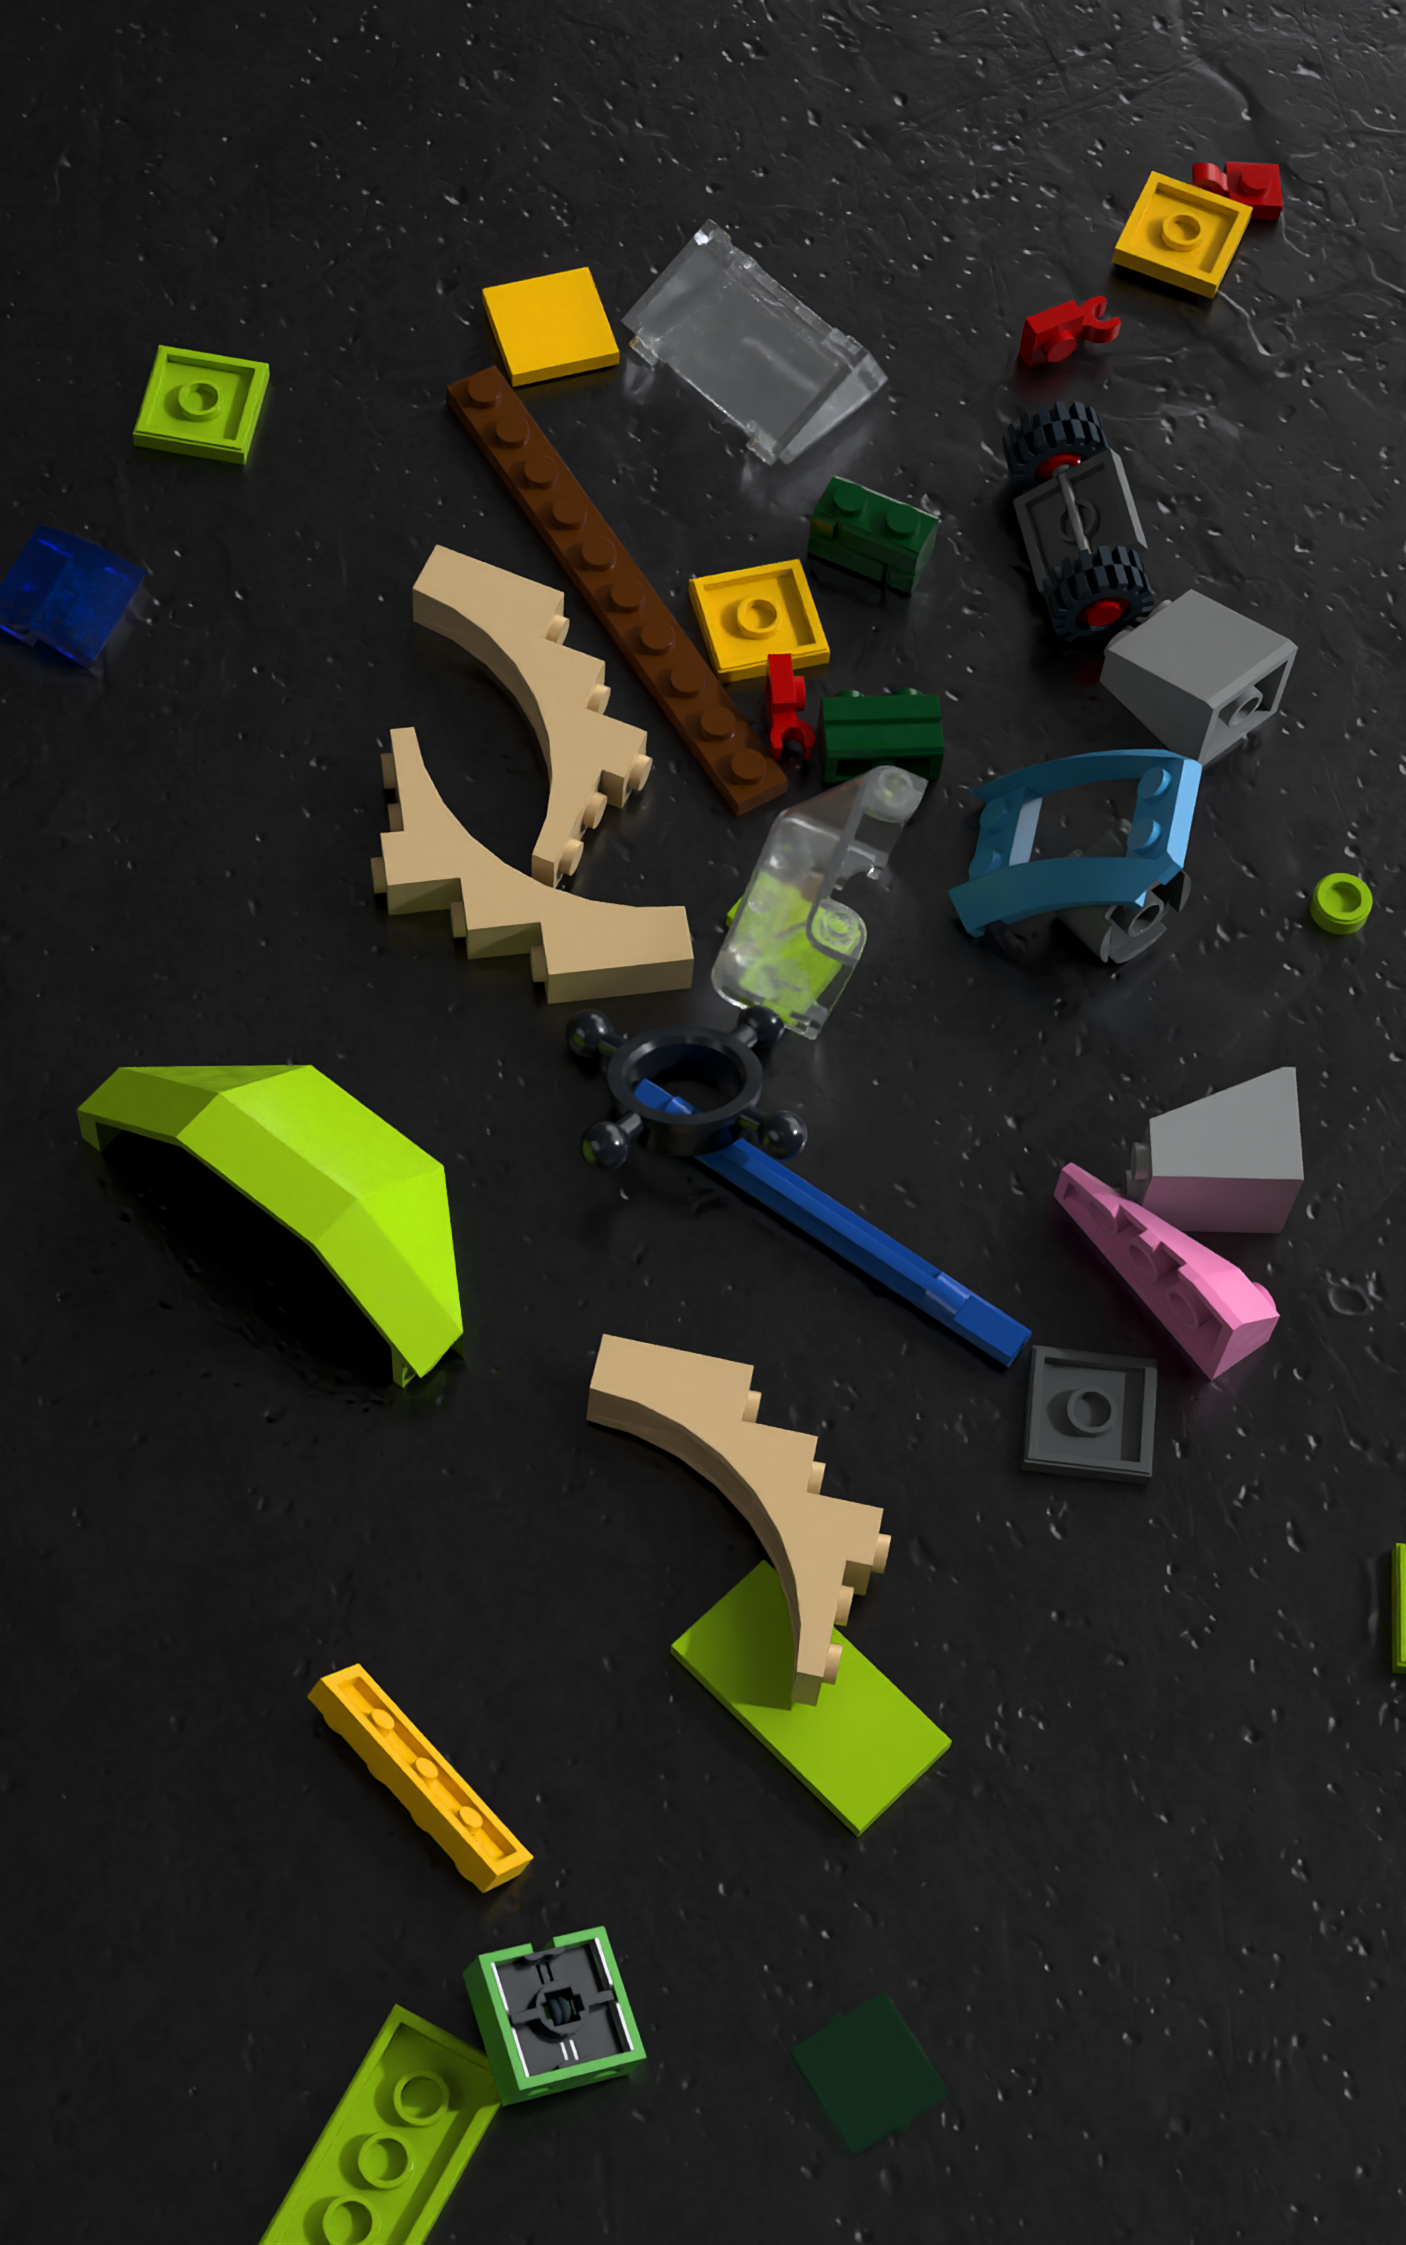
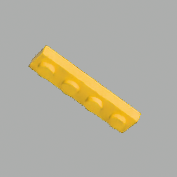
(420, 1778)

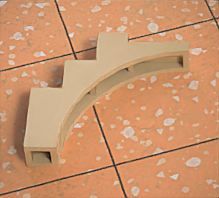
(520, 636)
(573, 942)
(708, 1419)

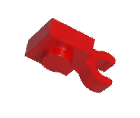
(1245, 183)
(1057, 330)
(783, 698)

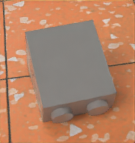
(1198, 674)
(1223, 1159)

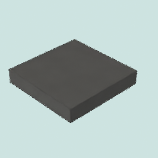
(1090, 1415)

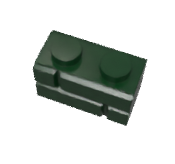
(872, 534)
(880, 731)

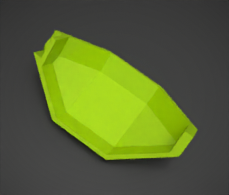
(321, 1170)

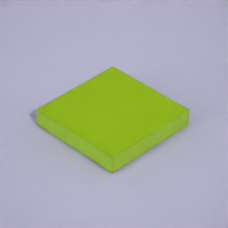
(201, 404)

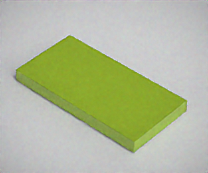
(849, 1750)
(392, 2141)

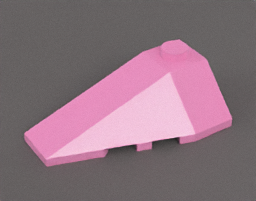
(1187, 1286)

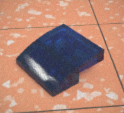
(66, 593)

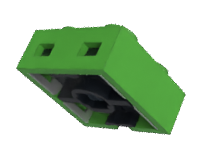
(553, 2015)

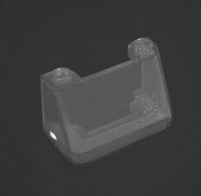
(751, 347)
(788, 939)

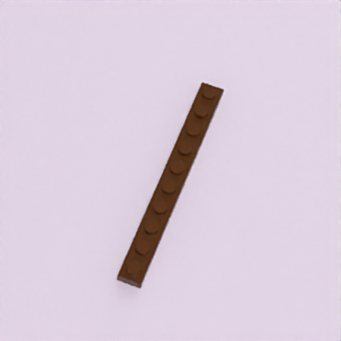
(617, 591)

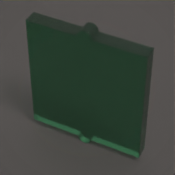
(869, 2073)

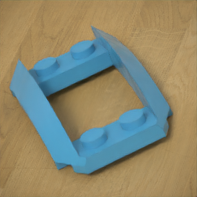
(1012, 888)

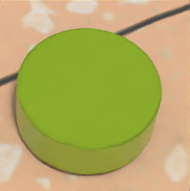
(1341, 903)

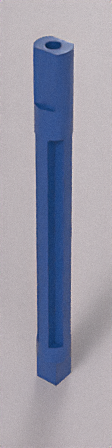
(856, 1239)

